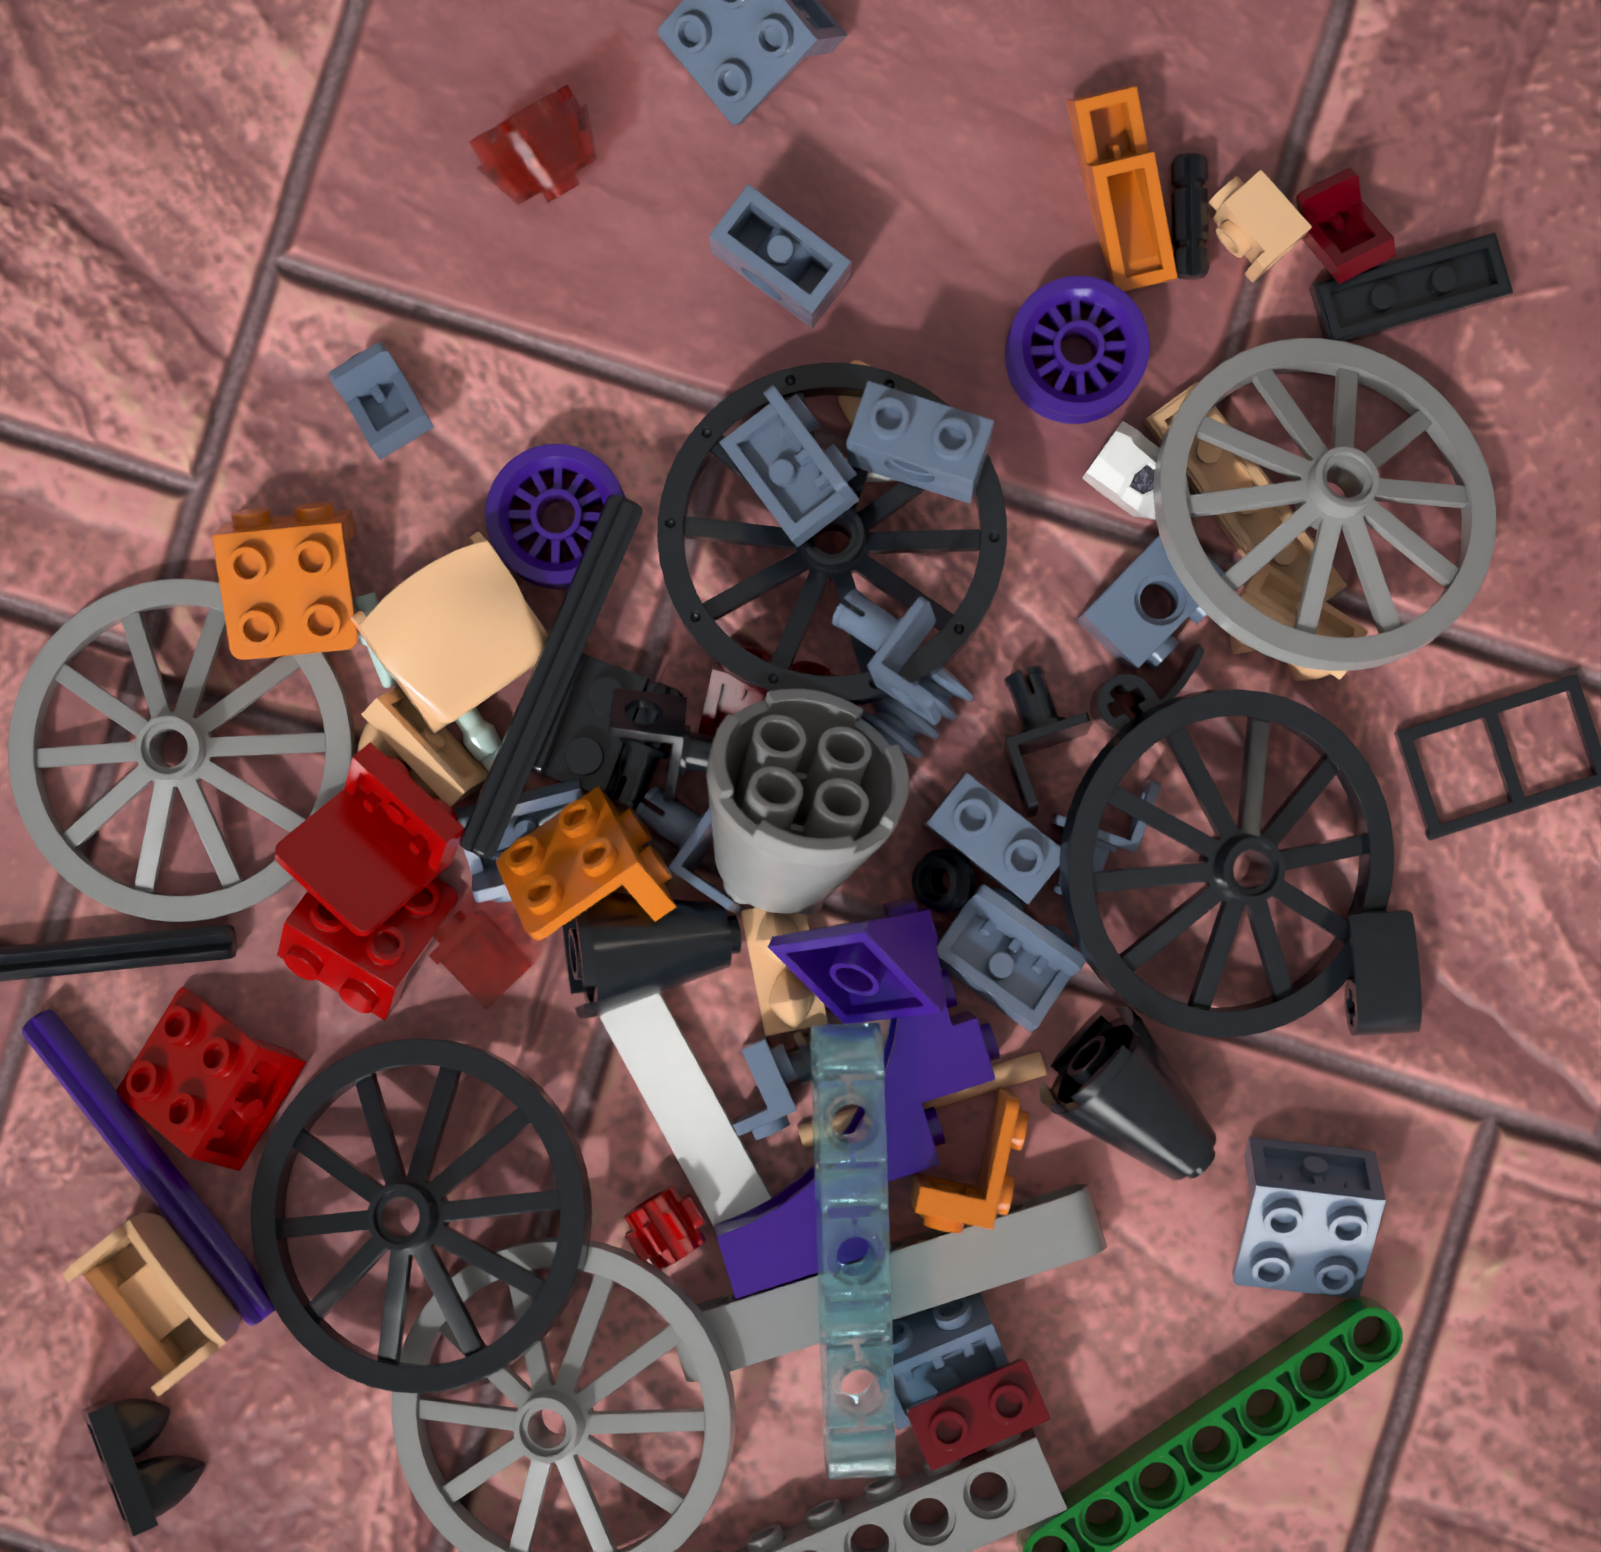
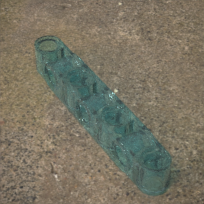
(853, 1297)

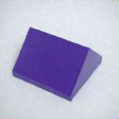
(869, 966)

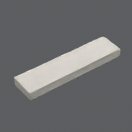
(686, 1107)

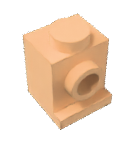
(1257, 222)

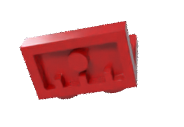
(208, 1082)

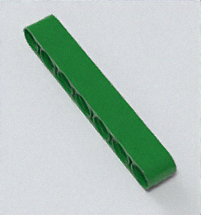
(1241, 1432)

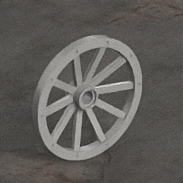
(1322, 508)
(28, 758)
(575, 1406)

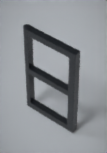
(1488, 713)

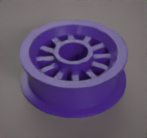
(1123, 318)
(509, 486)

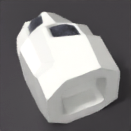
(1126, 471)

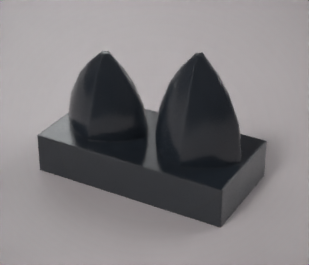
(144, 1487)

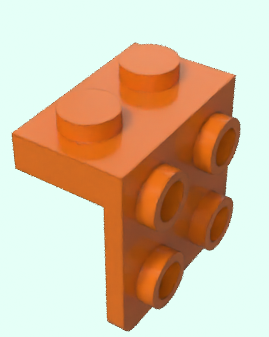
(286, 581)
(580, 861)
(952, 1203)

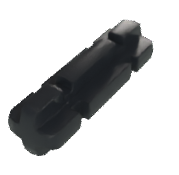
(1190, 215)

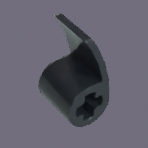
(1142, 692)
(1385, 972)

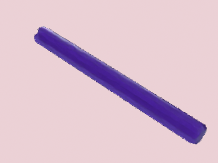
(149, 1165)

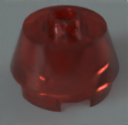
(538, 148)

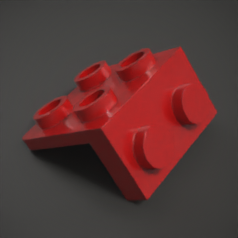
(371, 843)
(369, 968)

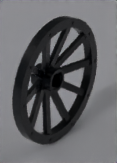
(700, 617)
(1217, 861)
(382, 1218)

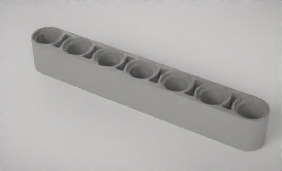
(924, 1274)

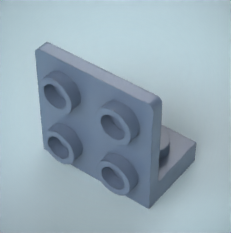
(747, 46)
(1309, 1217)

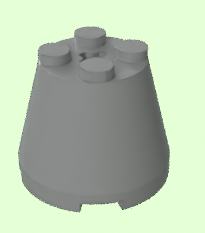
(800, 798)

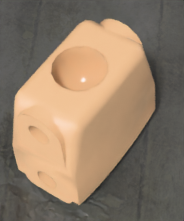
(454, 633)
(159, 1295)

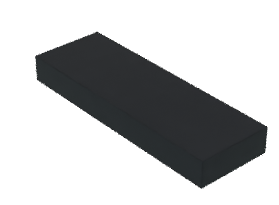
(1412, 290)

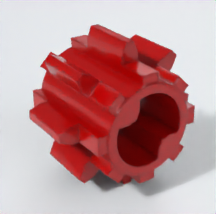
(665, 1228)

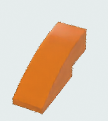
(1122, 187)

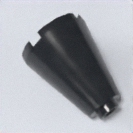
(625, 955)
(1130, 1096)

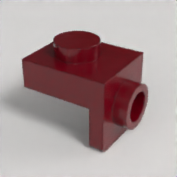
(1343, 228)

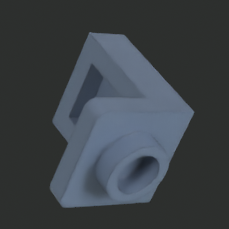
(381, 400)
(772, 1074)

